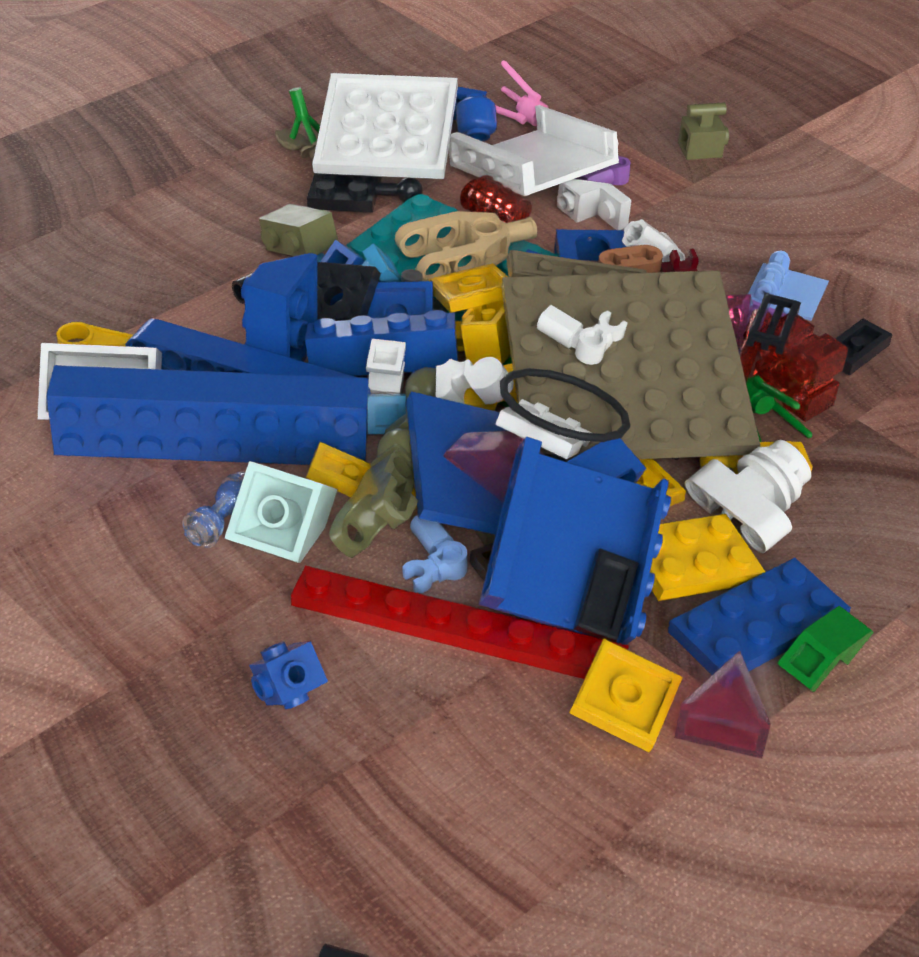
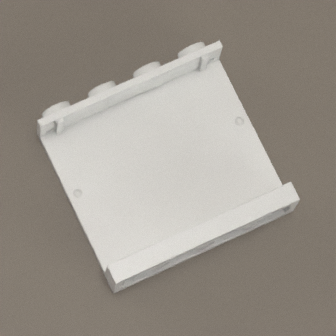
(540, 159)

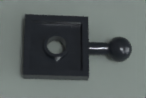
(356, 192)
(356, 284)

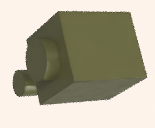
(702, 131)

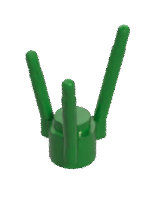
(763, 400)

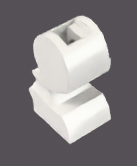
(386, 366)
(483, 377)

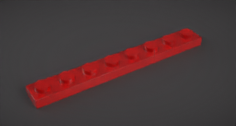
(446, 622)

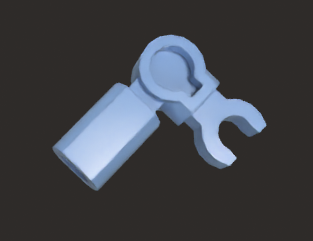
(445, 560)

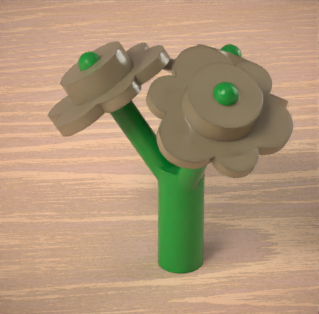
(290, 138)

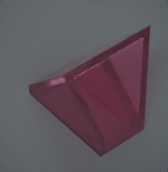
(726, 712)

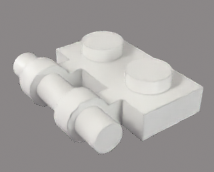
(555, 443)

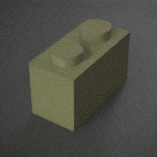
(298, 230)

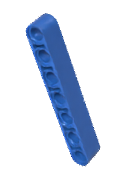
(199, 351)

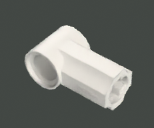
(644, 234)

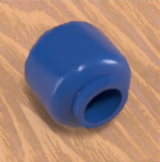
(476, 116)

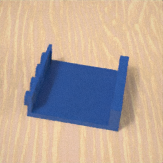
(553, 527)

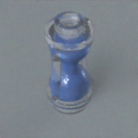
(207, 523)

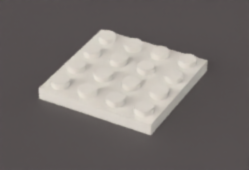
(386, 126)

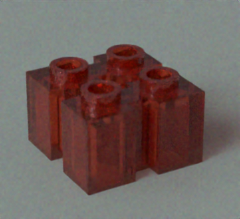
(804, 368)

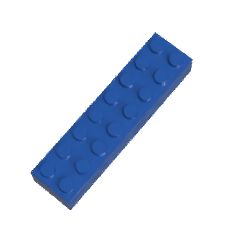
(204, 414)

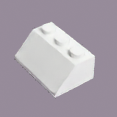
(90, 356)

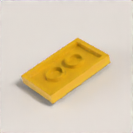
(701, 558)

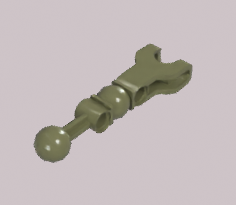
(387, 486)

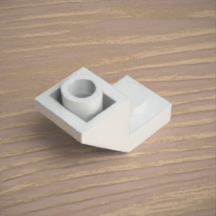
(588, 198)

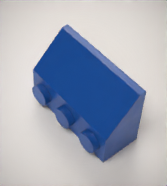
(280, 305)

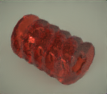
(492, 197)

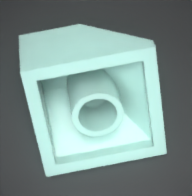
(279, 512)

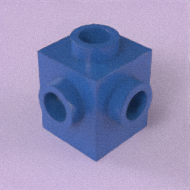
(287, 674)

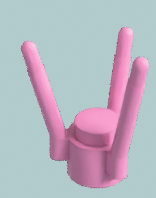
(525, 104)

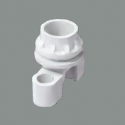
(757, 495)

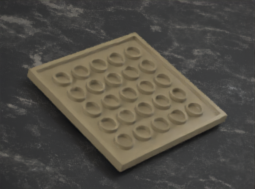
(669, 371)

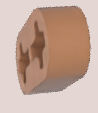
(639, 256)

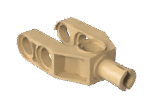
(471, 234)

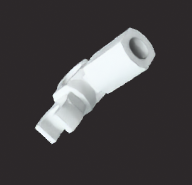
(588, 342)

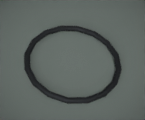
(582, 436)

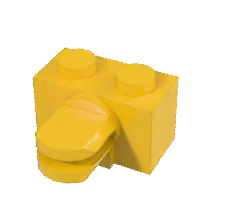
(484, 333)

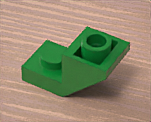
(823, 645)

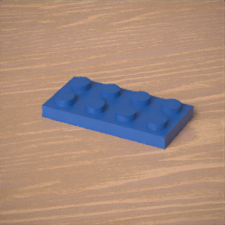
(755, 617)

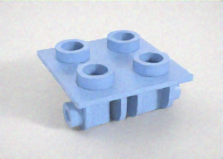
(780, 281)

